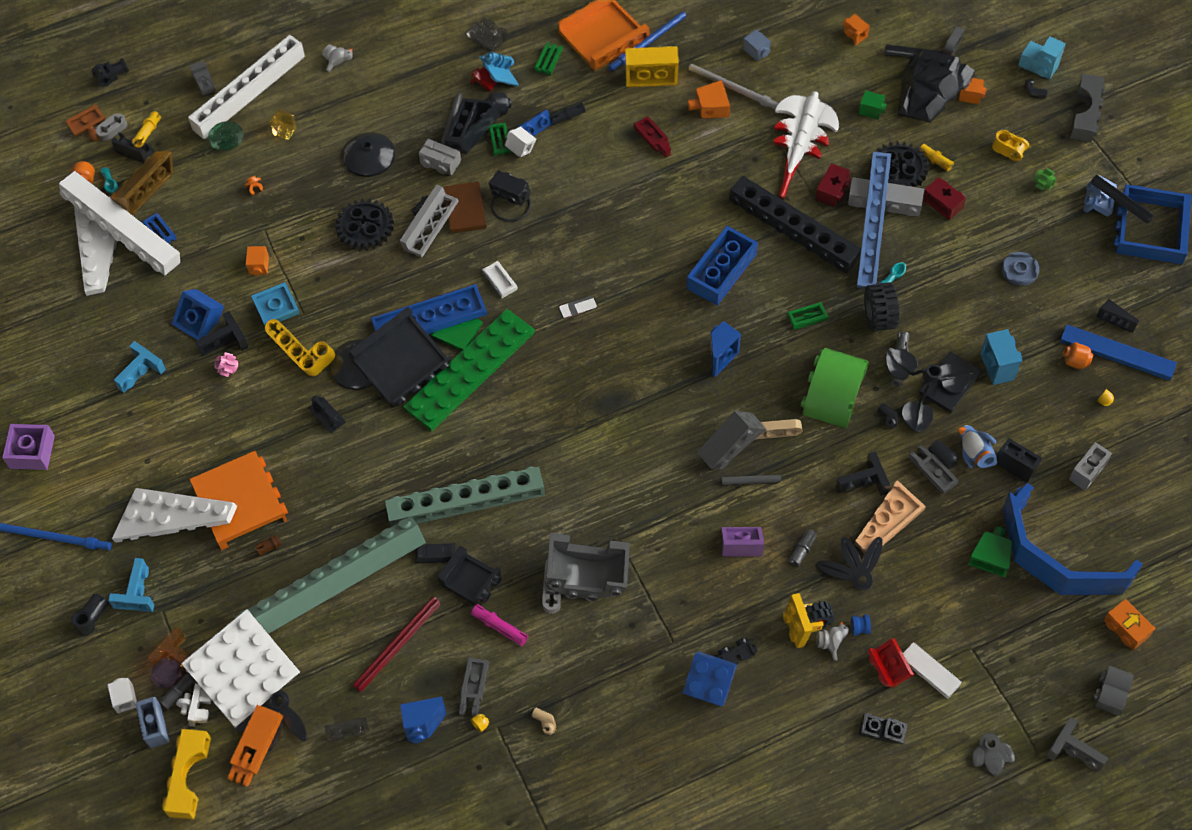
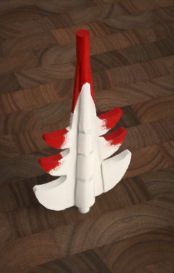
(807, 116)

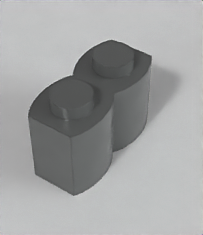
(1113, 690)

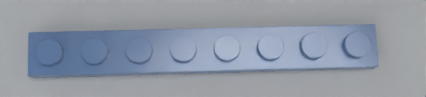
(874, 219)

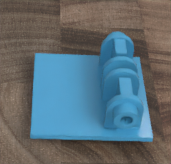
(498, 67)

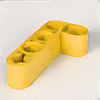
(292, 348)

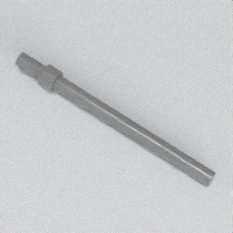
(764, 100)

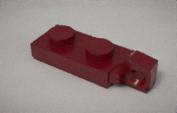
(653, 136)

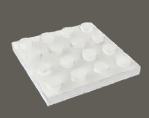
(240, 667)

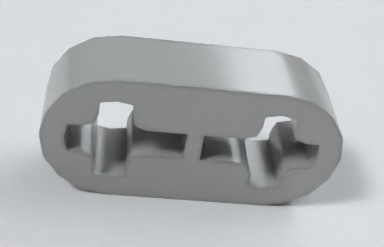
(111, 126)

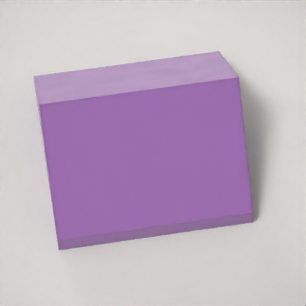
(742, 541)

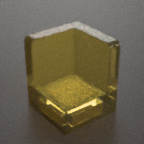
(283, 124)

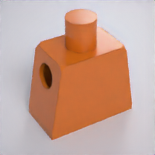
(711, 101)

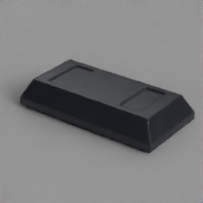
(434, 553)

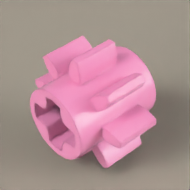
(226, 364)

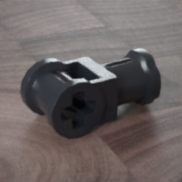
(109, 72)

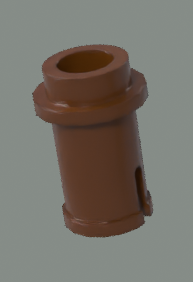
(268, 545)

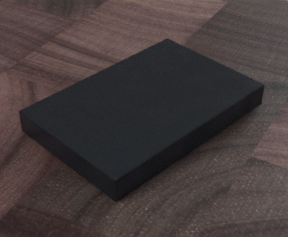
(943, 398)

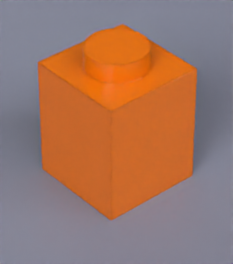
(973, 92)
(257, 260)

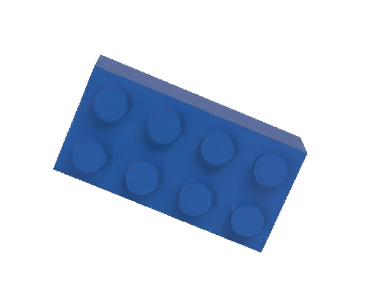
(722, 265)

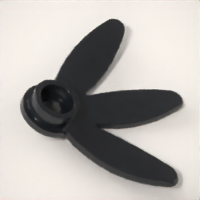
(853, 559)
(290, 717)

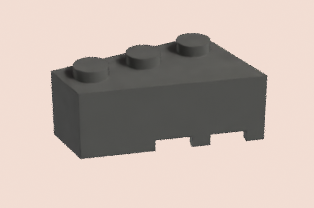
(731, 439)

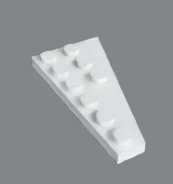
(95, 253)

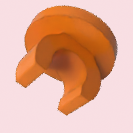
(253, 182)

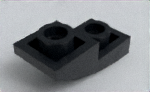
(883, 729)

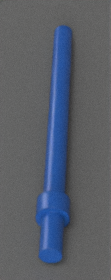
(621, 59)
(89, 543)

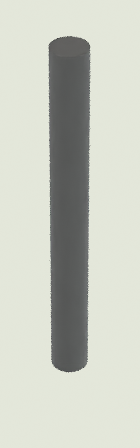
(456, 104)

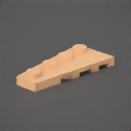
(891, 517)

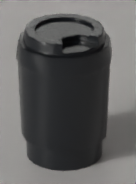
(943, 453)

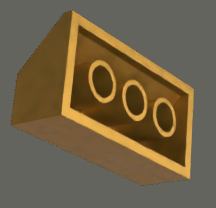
(144, 182)

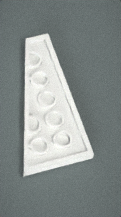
(167, 513)

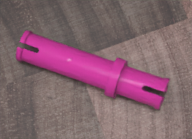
(493, 621)

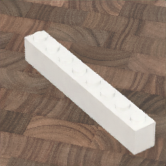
(247, 86)
(119, 223)

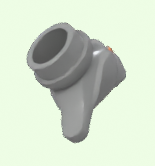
(336, 55)
(832, 639)

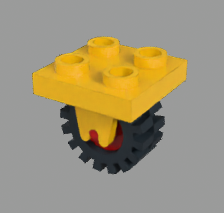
(806, 618)

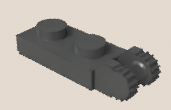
(934, 470)
(474, 684)

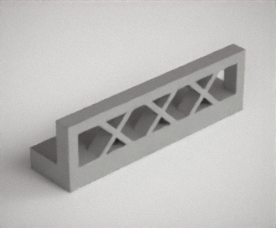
(424, 221)

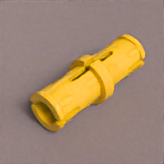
(936, 158)

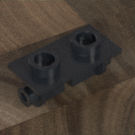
(326, 413)
(743, 649)

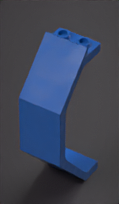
(1048, 569)

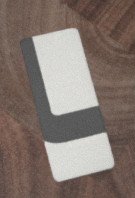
(578, 306)

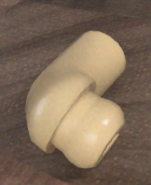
(546, 719)

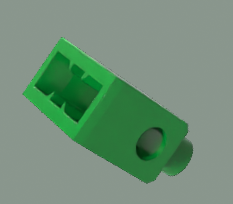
(992, 553)

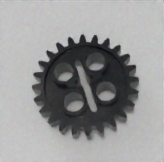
(912, 164)
(370, 219)

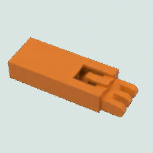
(256, 736)

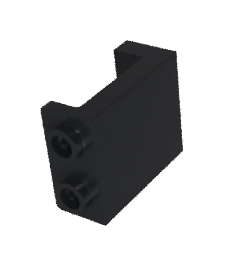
(469, 577)

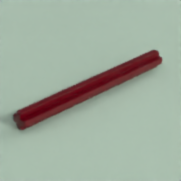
(396, 644)

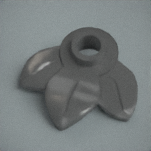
(992, 757)

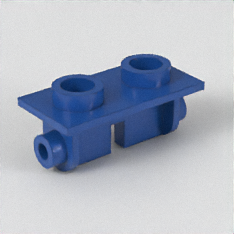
(537, 123)

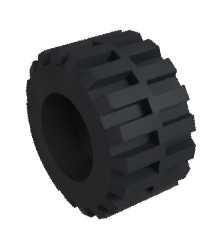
(881, 306)

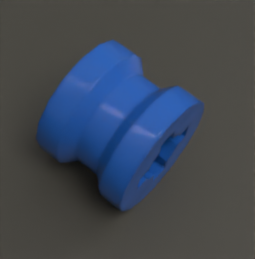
(860, 625)

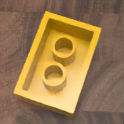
(651, 66)

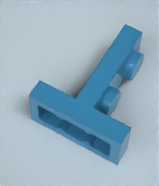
(138, 367)
(134, 597)

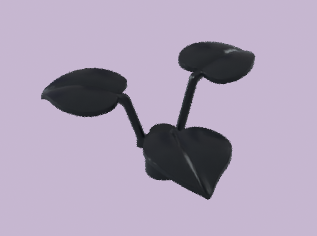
(953, 378)

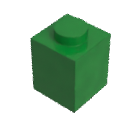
(872, 105)

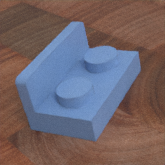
(1098, 200)

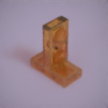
(170, 648)

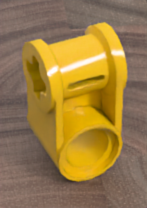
(1008, 145)

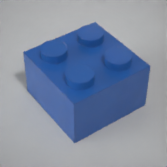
(710, 678)

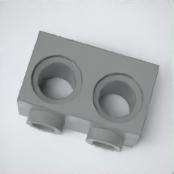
(1090, 466)

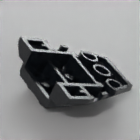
(930, 83)

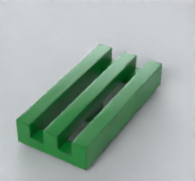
(552, 48)
(502, 151)
(808, 318)

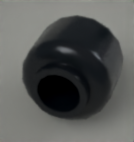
(502, 102)

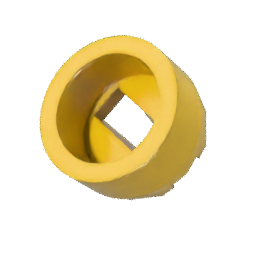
(1106, 398)
(480, 722)

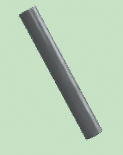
(751, 479)

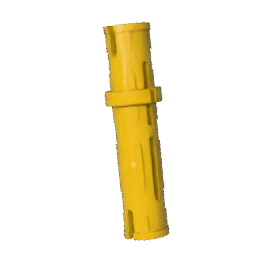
(148, 126)

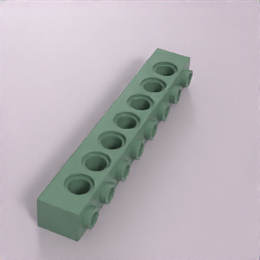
(475, 501)

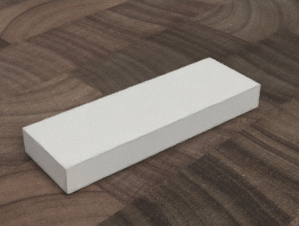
(931, 670)

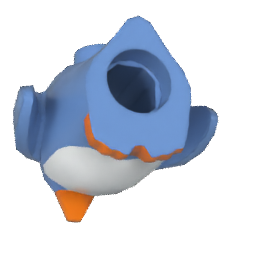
(977, 447)

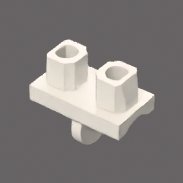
(195, 714)

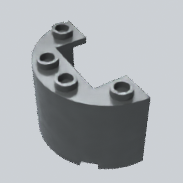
(587, 570)

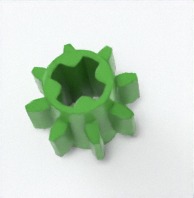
(1045, 179)

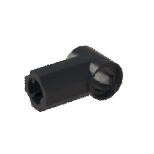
(89, 613)

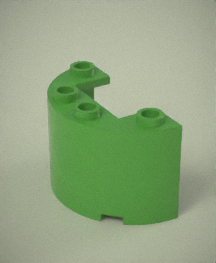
(834, 387)

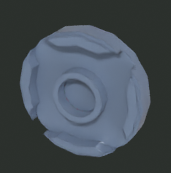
(1020, 268)

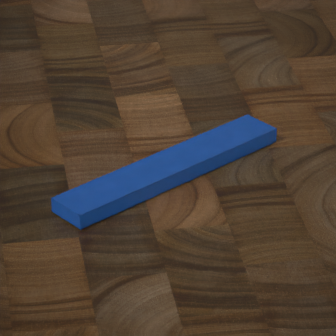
(1120, 352)

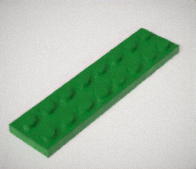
(469, 370)

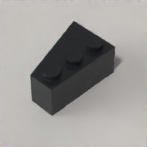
(471, 123)

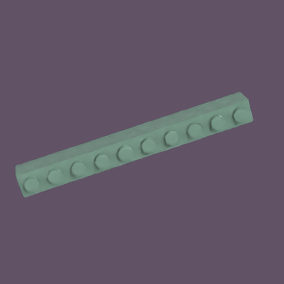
(337, 575)

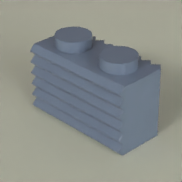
(152, 722)

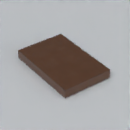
(469, 211)

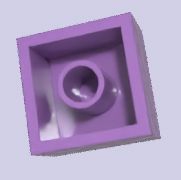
(28, 447)

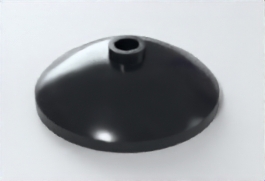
(370, 160)
(345, 371)

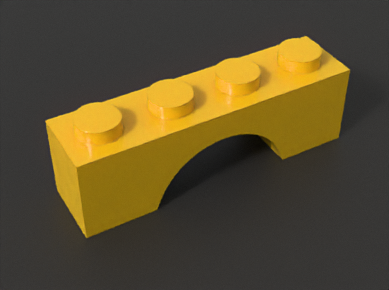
(192, 747)

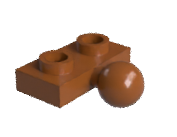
(85, 122)

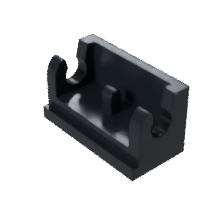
(126, 148)
(1018, 460)

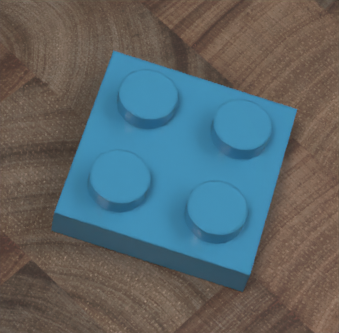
(275, 303)

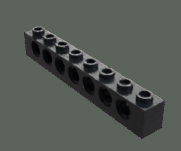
(794, 224)

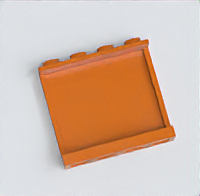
(601, 32)
(251, 491)

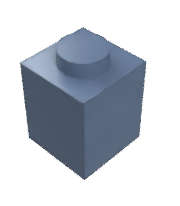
(757, 45)

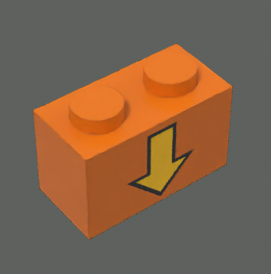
(1129, 624)

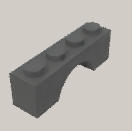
(1089, 92)

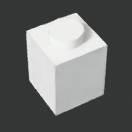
(520, 142)
(122, 695)

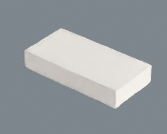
(500, 279)

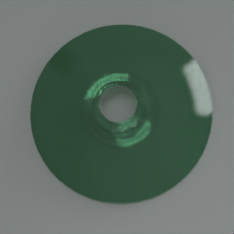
(226, 135)

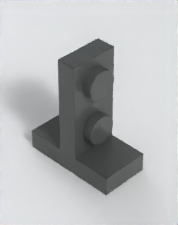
(1076, 748)

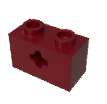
(833, 185)
(944, 198)

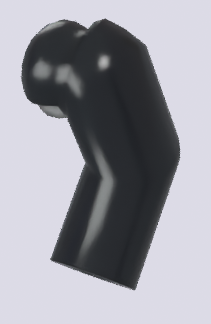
(1033, 91)
(891, 416)

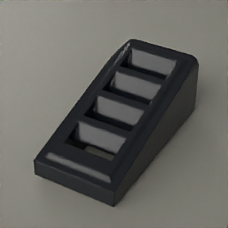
(1117, 316)

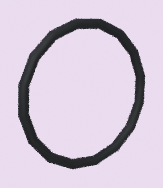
(511, 220)

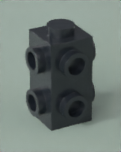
(509, 188)

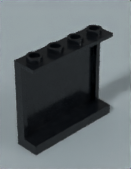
(399, 358)

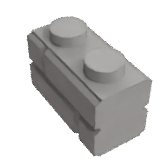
(439, 157)

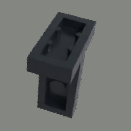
(222, 337)
(865, 478)

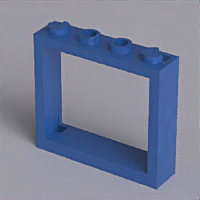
(1162, 198)

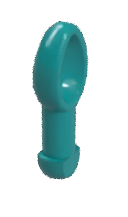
(110, 184)
(895, 272)

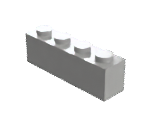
(898, 199)

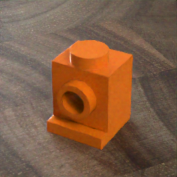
(855, 28)

